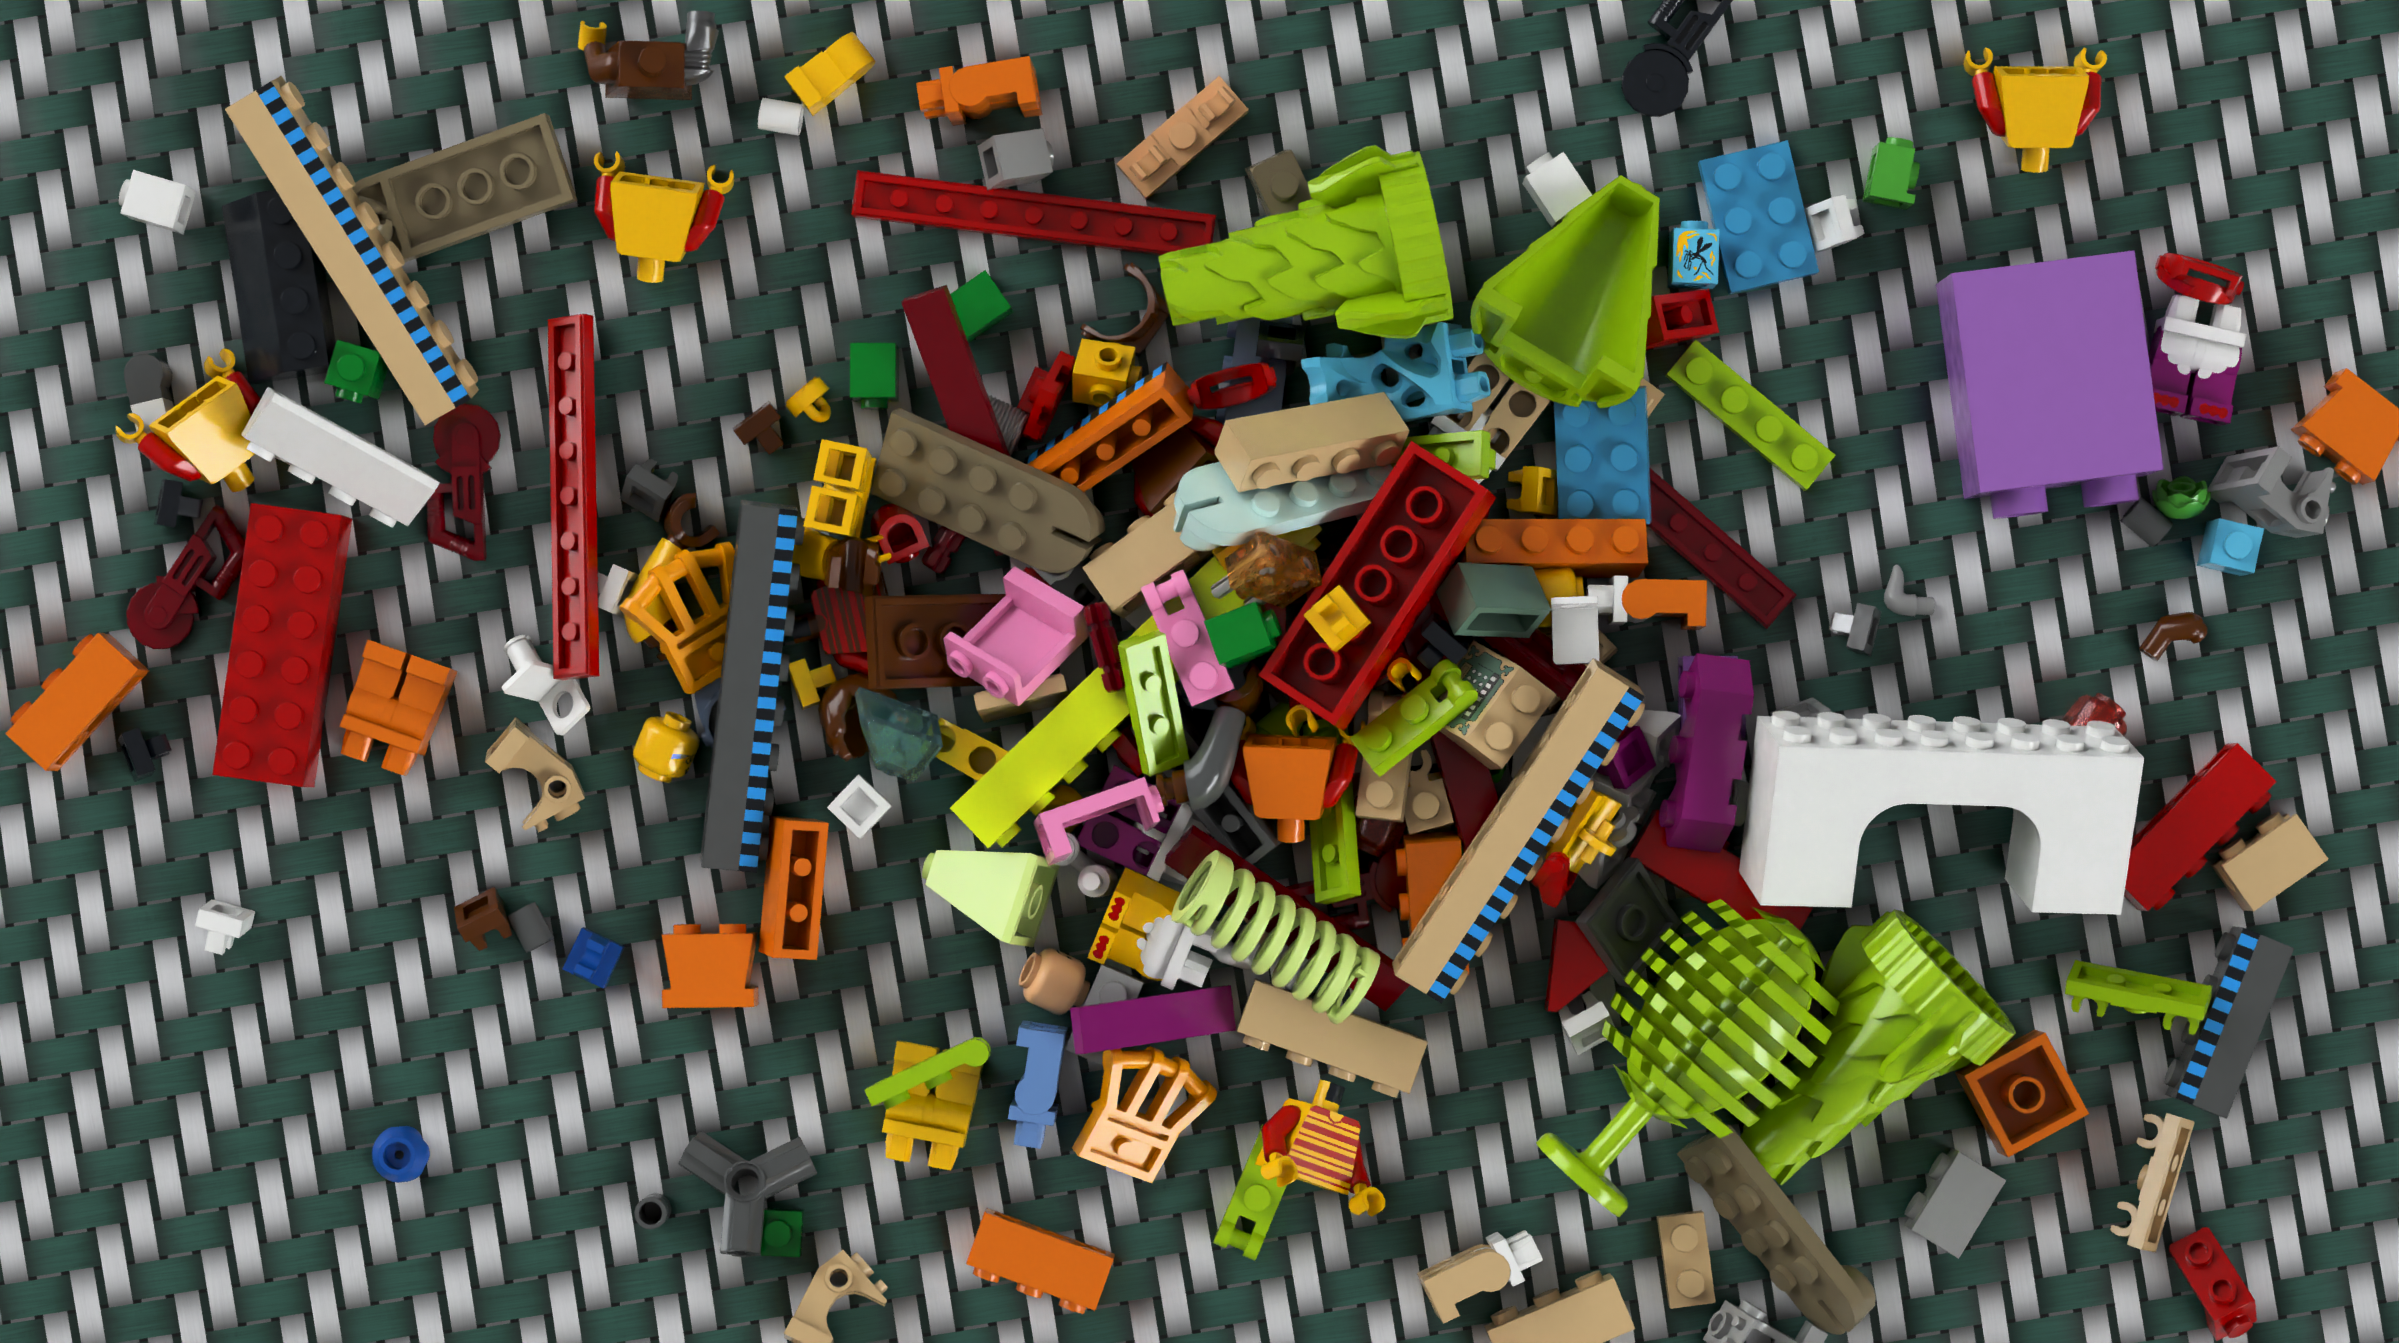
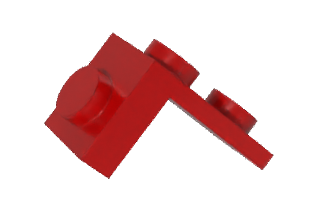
(2216, 1283)

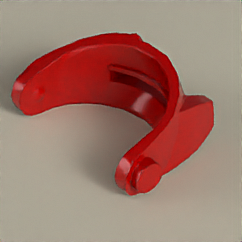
(2173, 271)
(1262, 383)
(1554, 878)

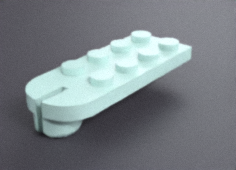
(1218, 515)

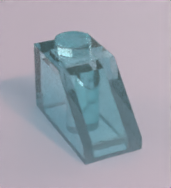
(898, 734)

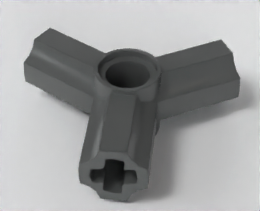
(745, 1213)

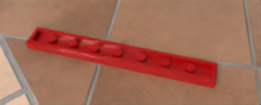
(1028, 214)
(573, 497)

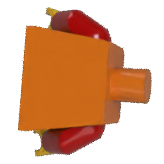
(1292, 776)

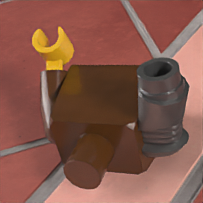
(651, 67)

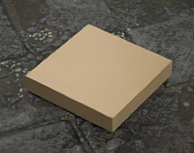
(1047, 695)

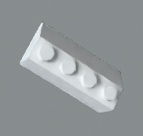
(339, 458)

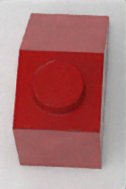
(1680, 318)
(1572, 965)

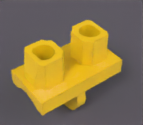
(1587, 830)

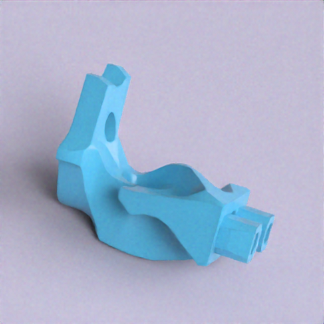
(1436, 375)

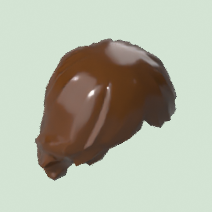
(840, 716)

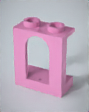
(1051, 823)

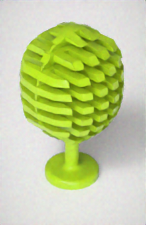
(1705, 1035)

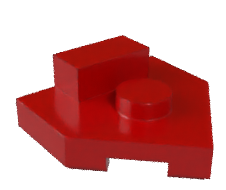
(1044, 395)

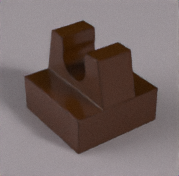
(759, 426)
(480, 916)

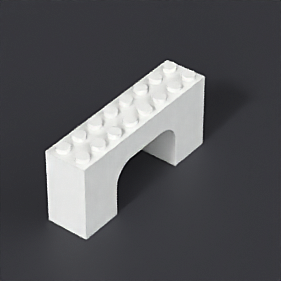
(1831, 775)

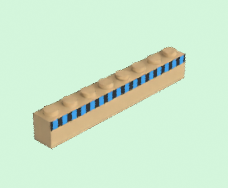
(353, 249)
(1518, 831)

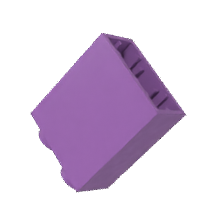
(2050, 381)

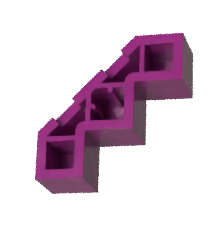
(1708, 753)

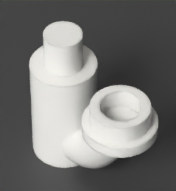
(1093, 878)

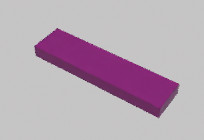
(1152, 1019)

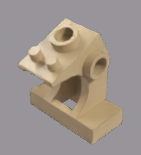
(522, 749)
(810, 1318)

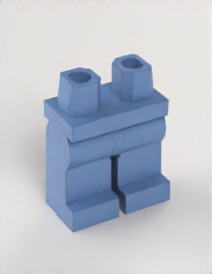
(1039, 1085)

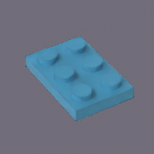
(1759, 217)
(1603, 460)

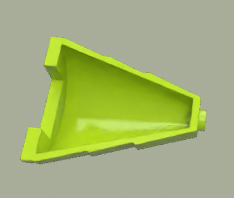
(1577, 301)

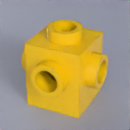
(1103, 371)

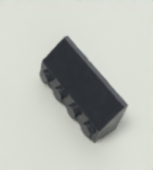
(277, 291)

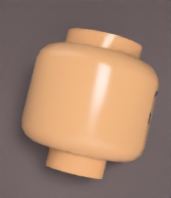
(1054, 981)

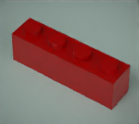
(2192, 823)
(1704, 874)

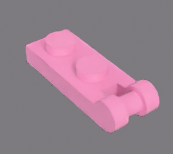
(1188, 639)

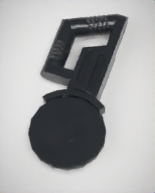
(1658, 77)

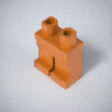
(980, 90)
(395, 703)

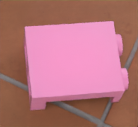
(1019, 639)

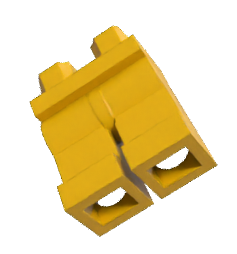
(844, 498)
(928, 1115)

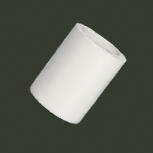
(780, 116)

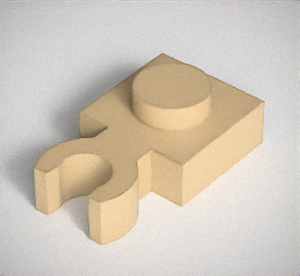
(1426, 801)

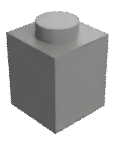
(1016, 158)

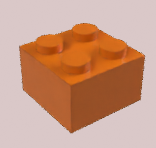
(2022, 1093)

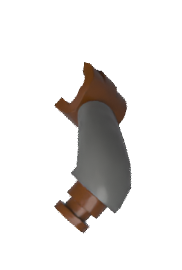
(1212, 765)

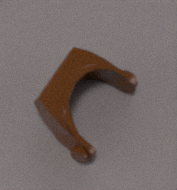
(1150, 324)

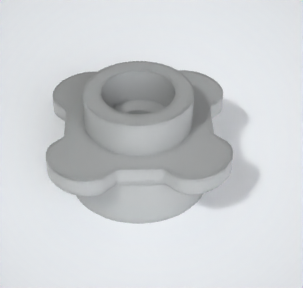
(1625, 828)

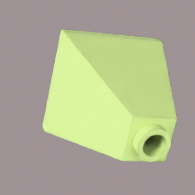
(995, 889)

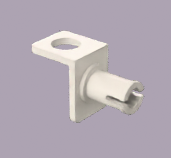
(1575, 629)
(536, 682)

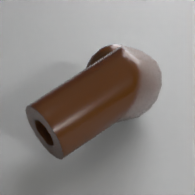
(2171, 628)

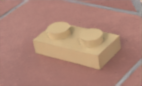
(1686, 1259)

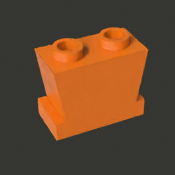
(2351, 428)
(709, 967)

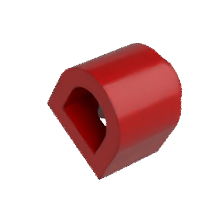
(900, 531)

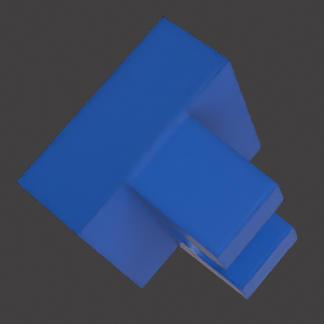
(593, 957)

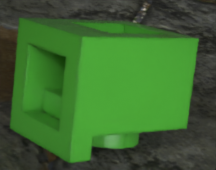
(1892, 174)

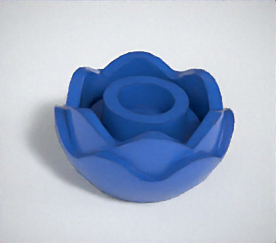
(412, 1145)

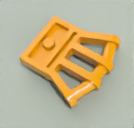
(697, 645)
(1138, 1141)

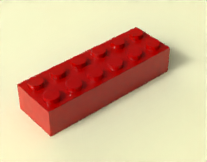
(1391, 573)
(282, 645)

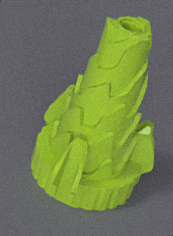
(1352, 252)
(1899, 1022)

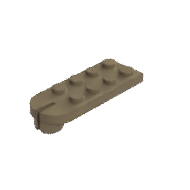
(470, 188)
(985, 495)
(1775, 1231)

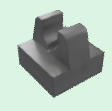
(1859, 629)

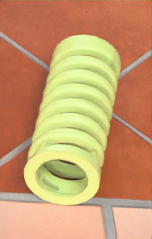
(1217, 879)

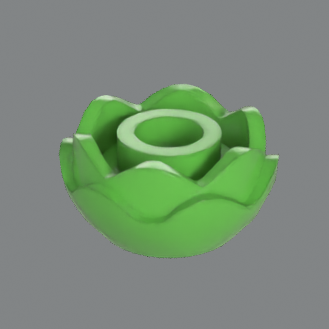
(2181, 497)

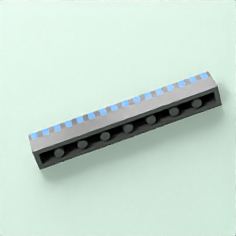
(749, 686)

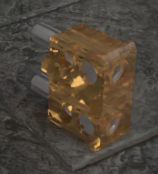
(1269, 571)

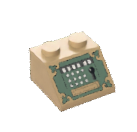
(1505, 708)

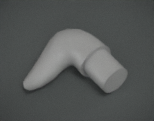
(1903, 603)

